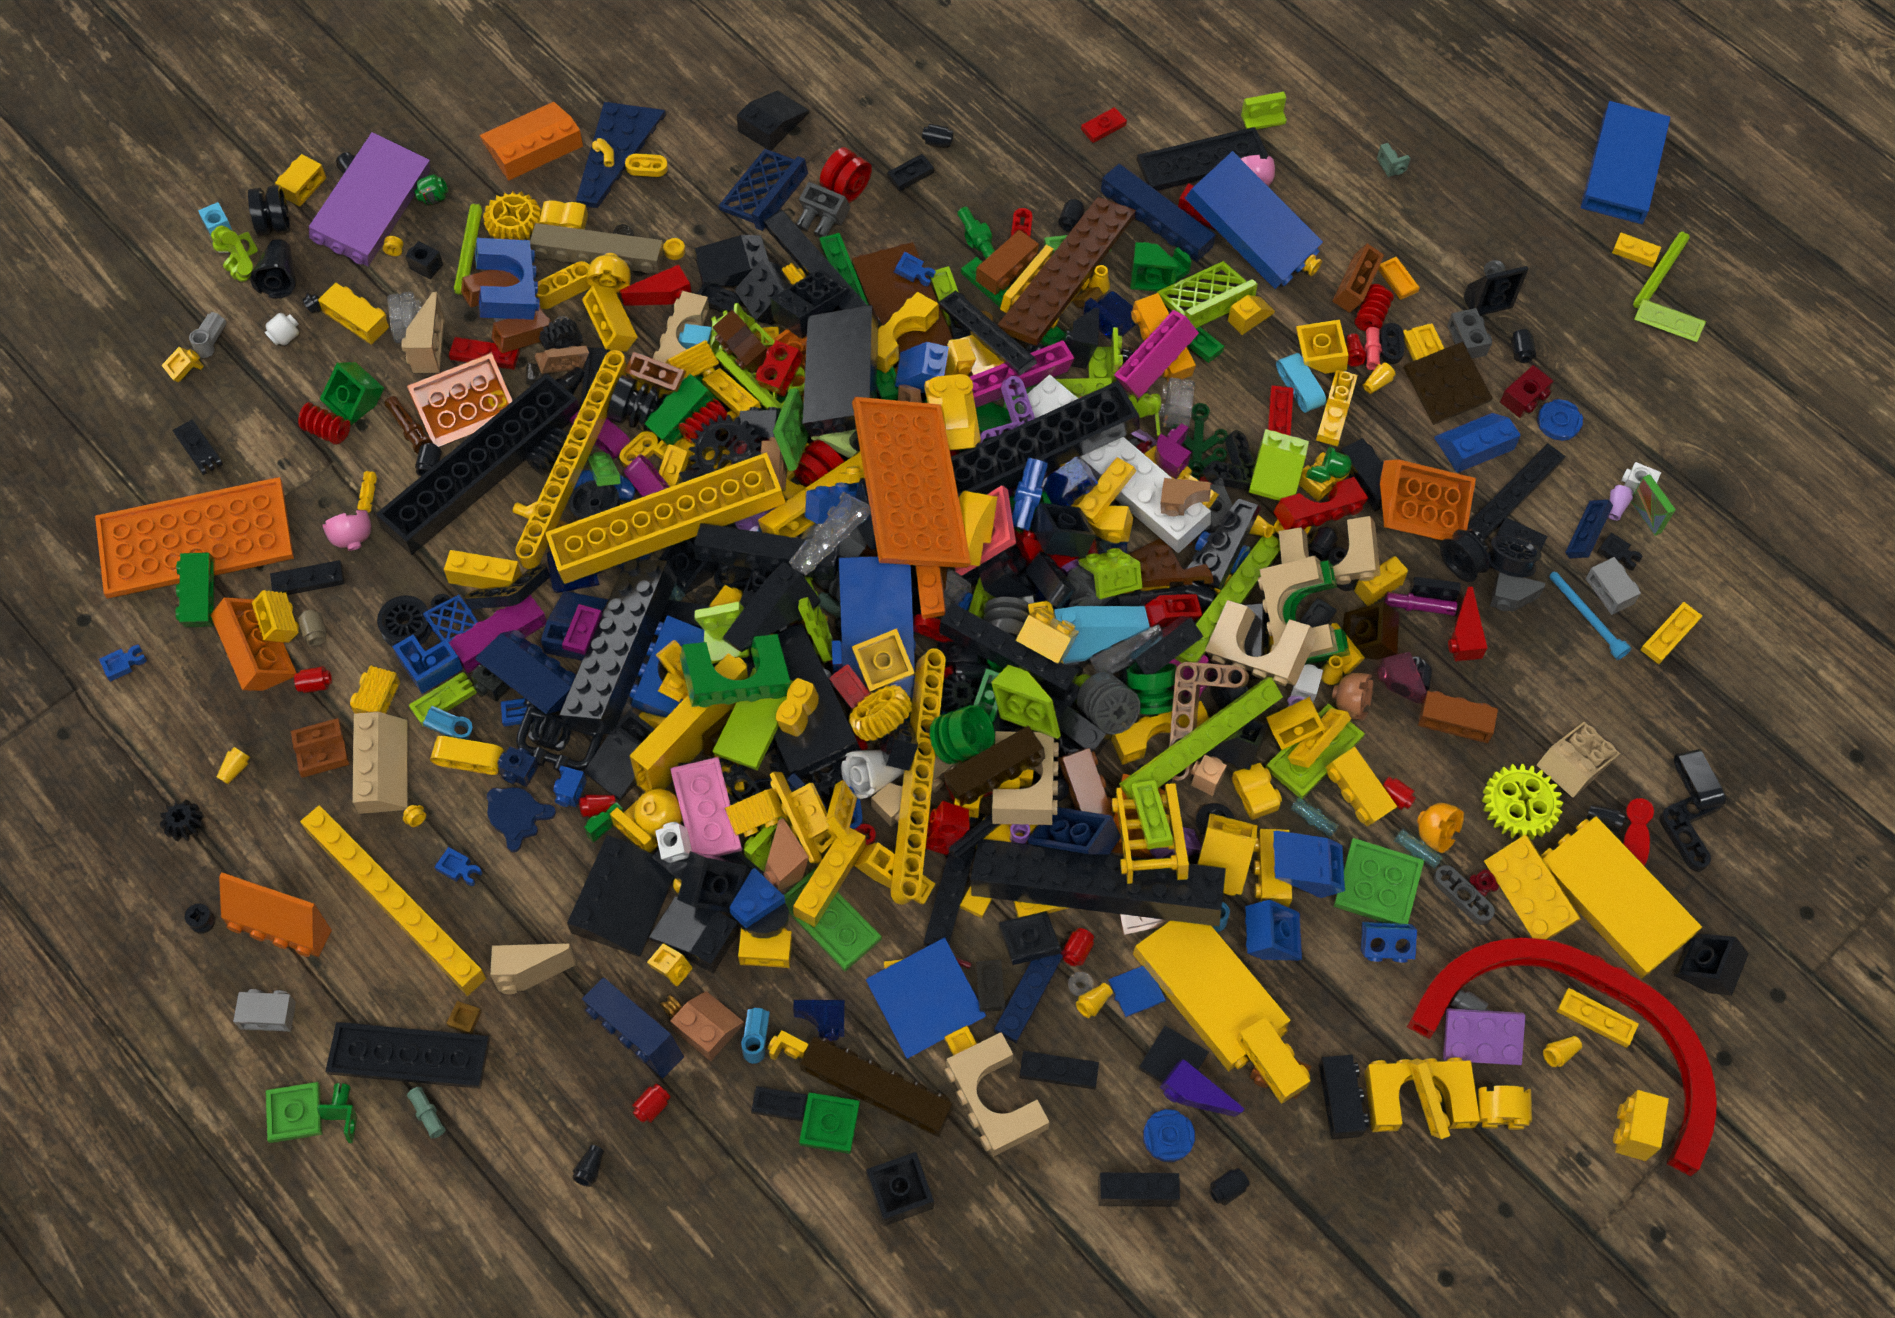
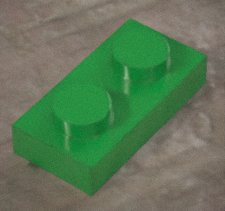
(1206, 345)

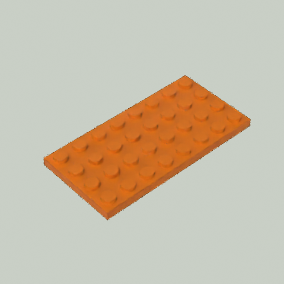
(910, 483)
(234, 524)

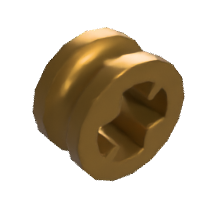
(671, 1007)

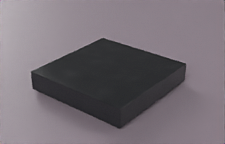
(1029, 938)
(1168, 1051)

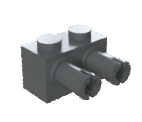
(822, 203)
(1085, 588)

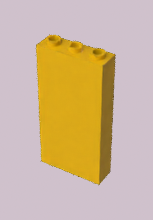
(680, 734)
(1619, 896)
(1208, 986)

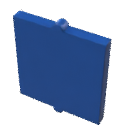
(1136, 991)

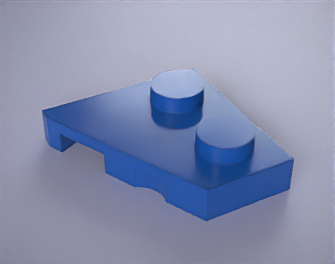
(755, 899)

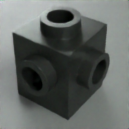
(488, 683)

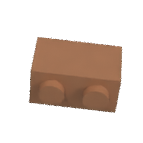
(706, 1024)

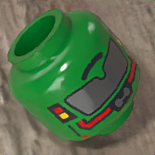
(431, 189)

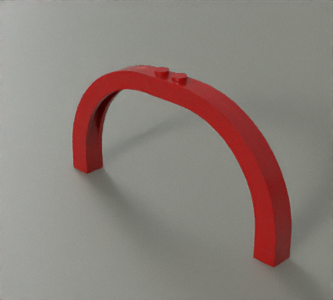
(1614, 982)

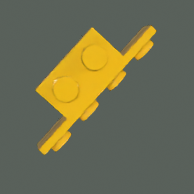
(804, 811)

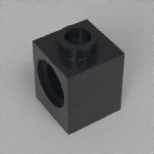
(424, 260)

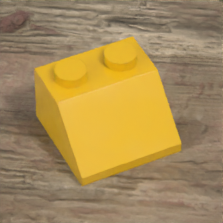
(1323, 346)

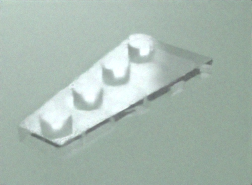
(827, 536)

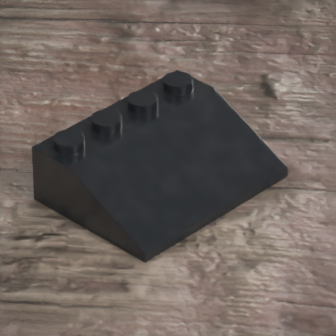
(621, 897)

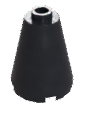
(275, 271)

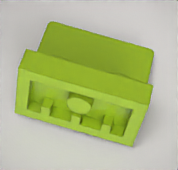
(1107, 360)
(1113, 572)
(716, 623)

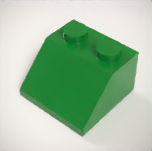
(1152, 268)
(351, 391)

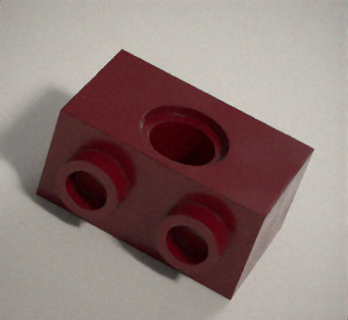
(1527, 391)

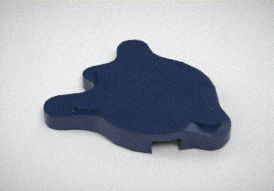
(515, 813)

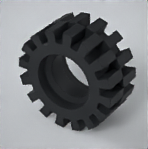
(561, 335)

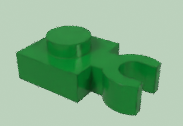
(600, 824)

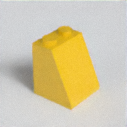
(1229, 846)

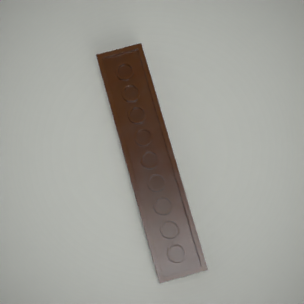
(1066, 271)

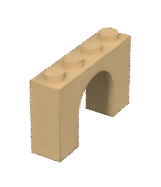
(1360, 561)
(1278, 584)
(1281, 664)
(1035, 803)
(997, 1130)

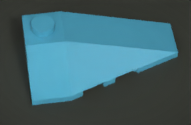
(1101, 627)

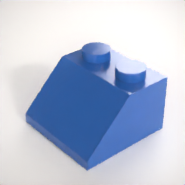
(921, 365)
(1273, 931)

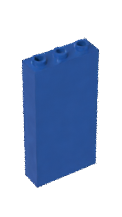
(1625, 162)
(1254, 220)
(873, 602)

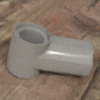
(207, 334)

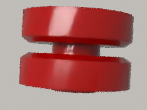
(845, 174)
(816, 462)

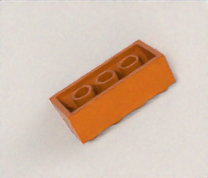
(254, 661)

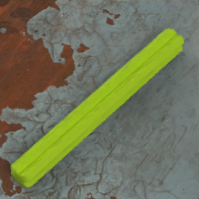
(468, 245)
(1662, 268)

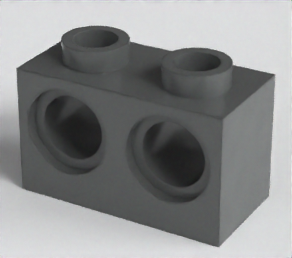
(1469, 328)

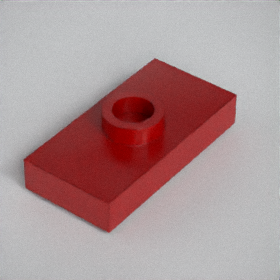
(1103, 125)

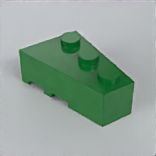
(677, 408)

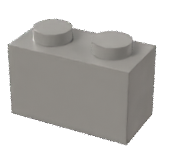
(1613, 585)
(264, 1010)

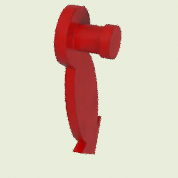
(1637, 837)

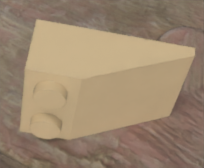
(425, 337)
(523, 966)

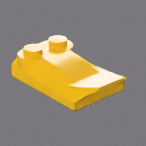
(957, 407)

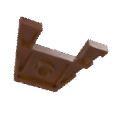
(1161, 566)

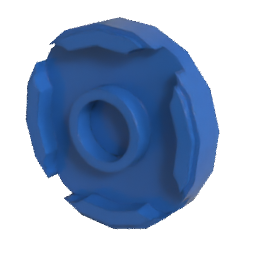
(1560, 420)
(1168, 1135)

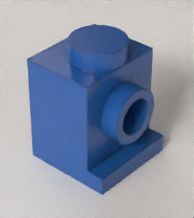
(569, 787)

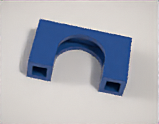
(516, 258)
(646, 694)

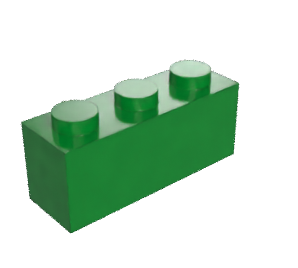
(195, 589)

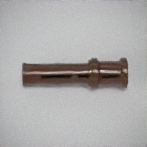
(412, 431)

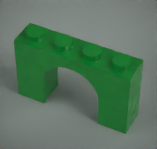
(1296, 597)
(710, 688)

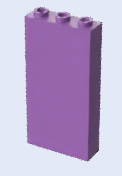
(369, 199)

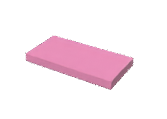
(702, 806)

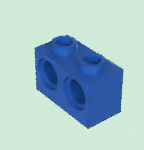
(1390, 935)

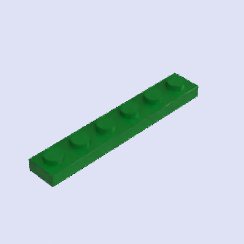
(969, 271)

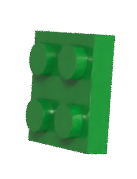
(829, 1123)

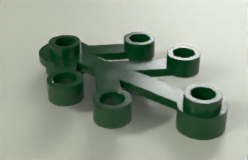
(1199, 447)

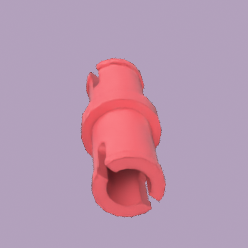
(1372, 348)

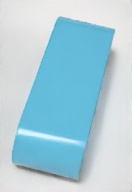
(1306, 389)

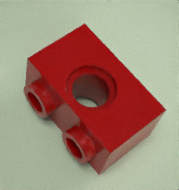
(1168, 608)

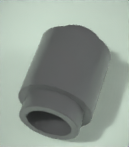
(1468, 1001)

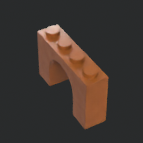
(507, 333)

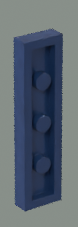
(1027, 997)

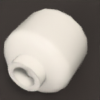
(282, 329)

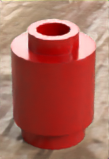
(312, 679)
(1400, 793)
(1078, 947)
(650, 1103)

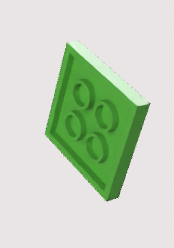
(1379, 883)

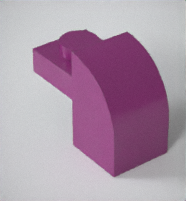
(1170, 454)

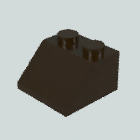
(1373, 630)

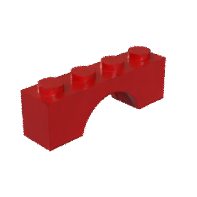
(1299, 512)

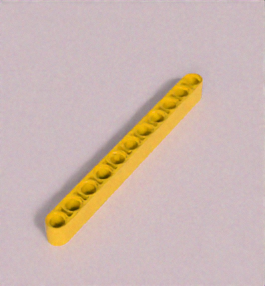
(572, 467)
(913, 784)

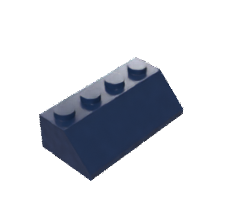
(528, 670)

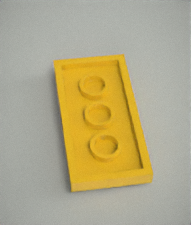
(1532, 889)

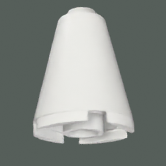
(867, 772)

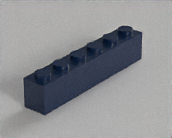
(1158, 212)

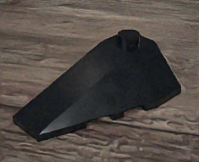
(771, 607)

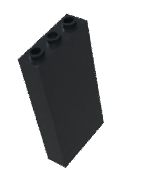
(839, 368)
(827, 731)

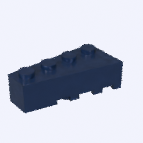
(633, 1027)

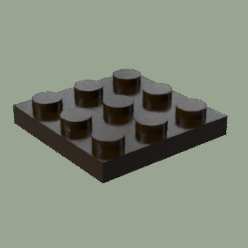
(1447, 383)

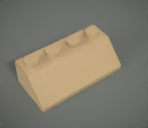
(380, 763)

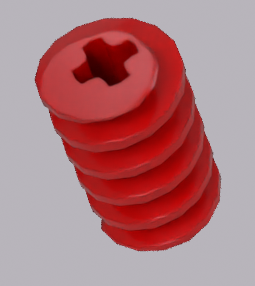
(1374, 307)
(323, 423)
(692, 424)

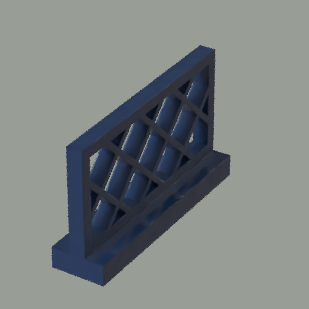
(777, 193)

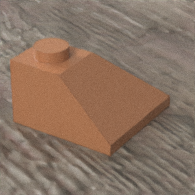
(786, 858)

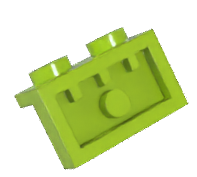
(1264, 111)

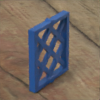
(436, 628)

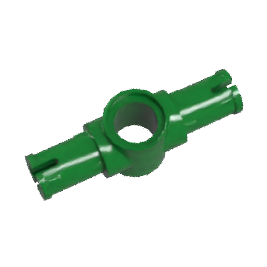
(976, 233)

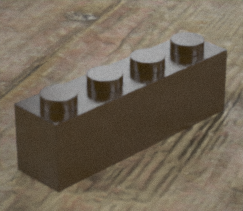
(995, 766)

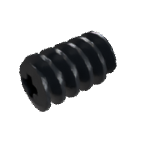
(547, 451)

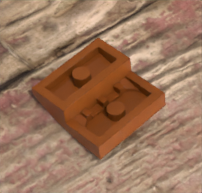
(319, 747)

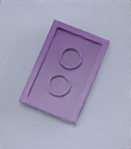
(1484, 1036)

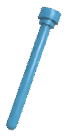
(1617, 646)

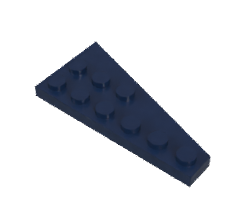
(625, 131)

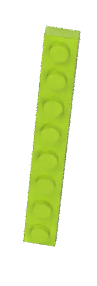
(1235, 590)
(1206, 736)

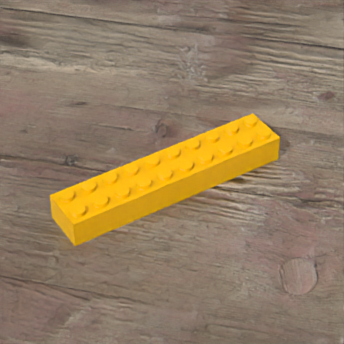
(664, 518)

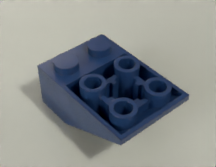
(560, 621)

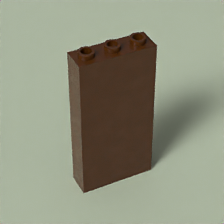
(889, 292)

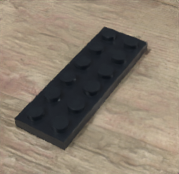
(1196, 159)
(408, 1055)

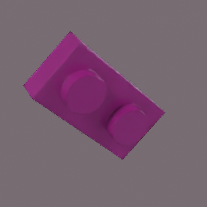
(582, 629)

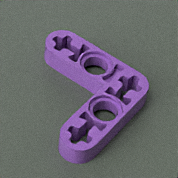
(1008, 394)

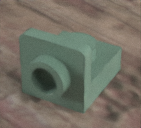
(1390, 162)

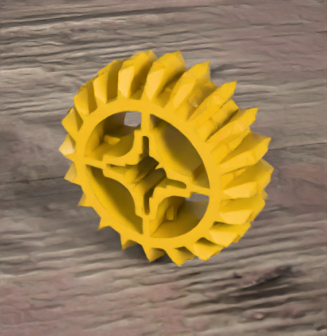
(512, 216)
(880, 712)

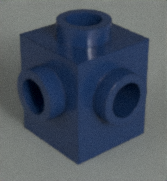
(517, 766)

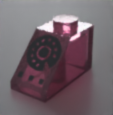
(1402, 677)

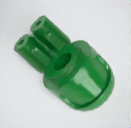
(1333, 465)

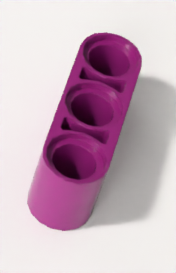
(610, 439)
(645, 476)

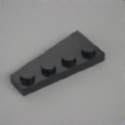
(1226, 543)

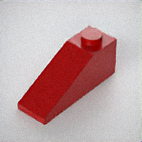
(657, 289)
(1468, 635)

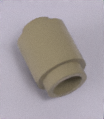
(312, 627)

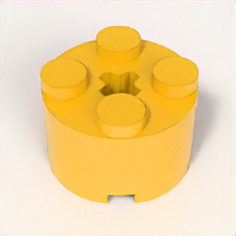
(1505, 1106)

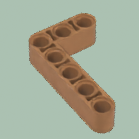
(1193, 687)

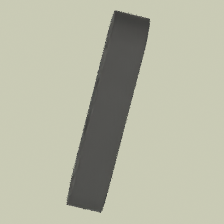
(1445, 887)

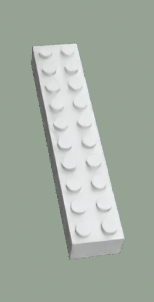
(1145, 487)

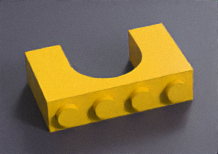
(1451, 1078)

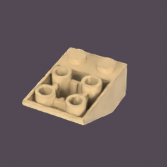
(1578, 759)

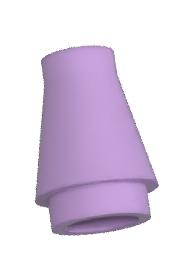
(1620, 498)

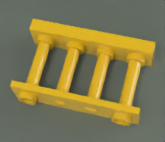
(1026, 277)
(1176, 862)

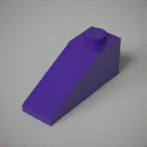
(1195, 1090)

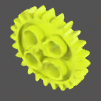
(1501, 804)

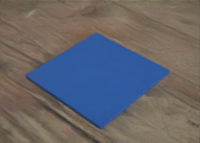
(925, 997)

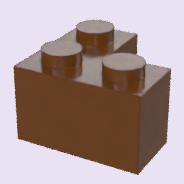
(738, 339)

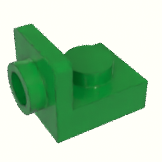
(1184, 263)

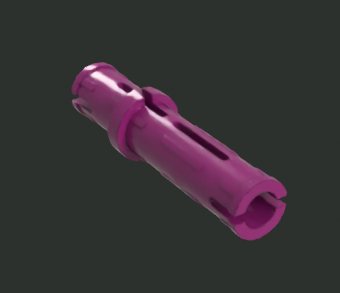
(1411, 602)

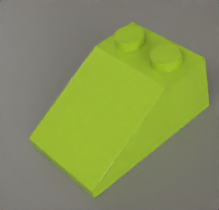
(1278, 465)
(1024, 701)

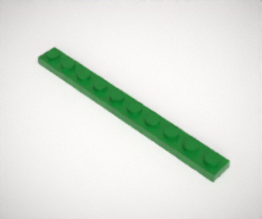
(838, 257)

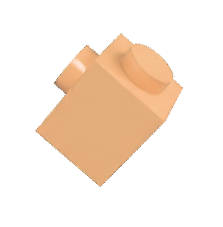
(1208, 774)

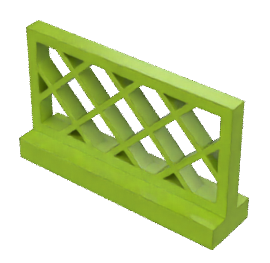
(1216, 305)
(747, 379)

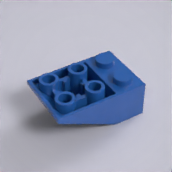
(1309, 863)

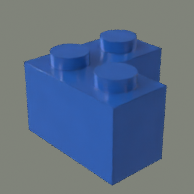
(429, 666)

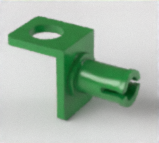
(340, 1110)

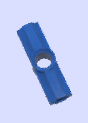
(1028, 493)

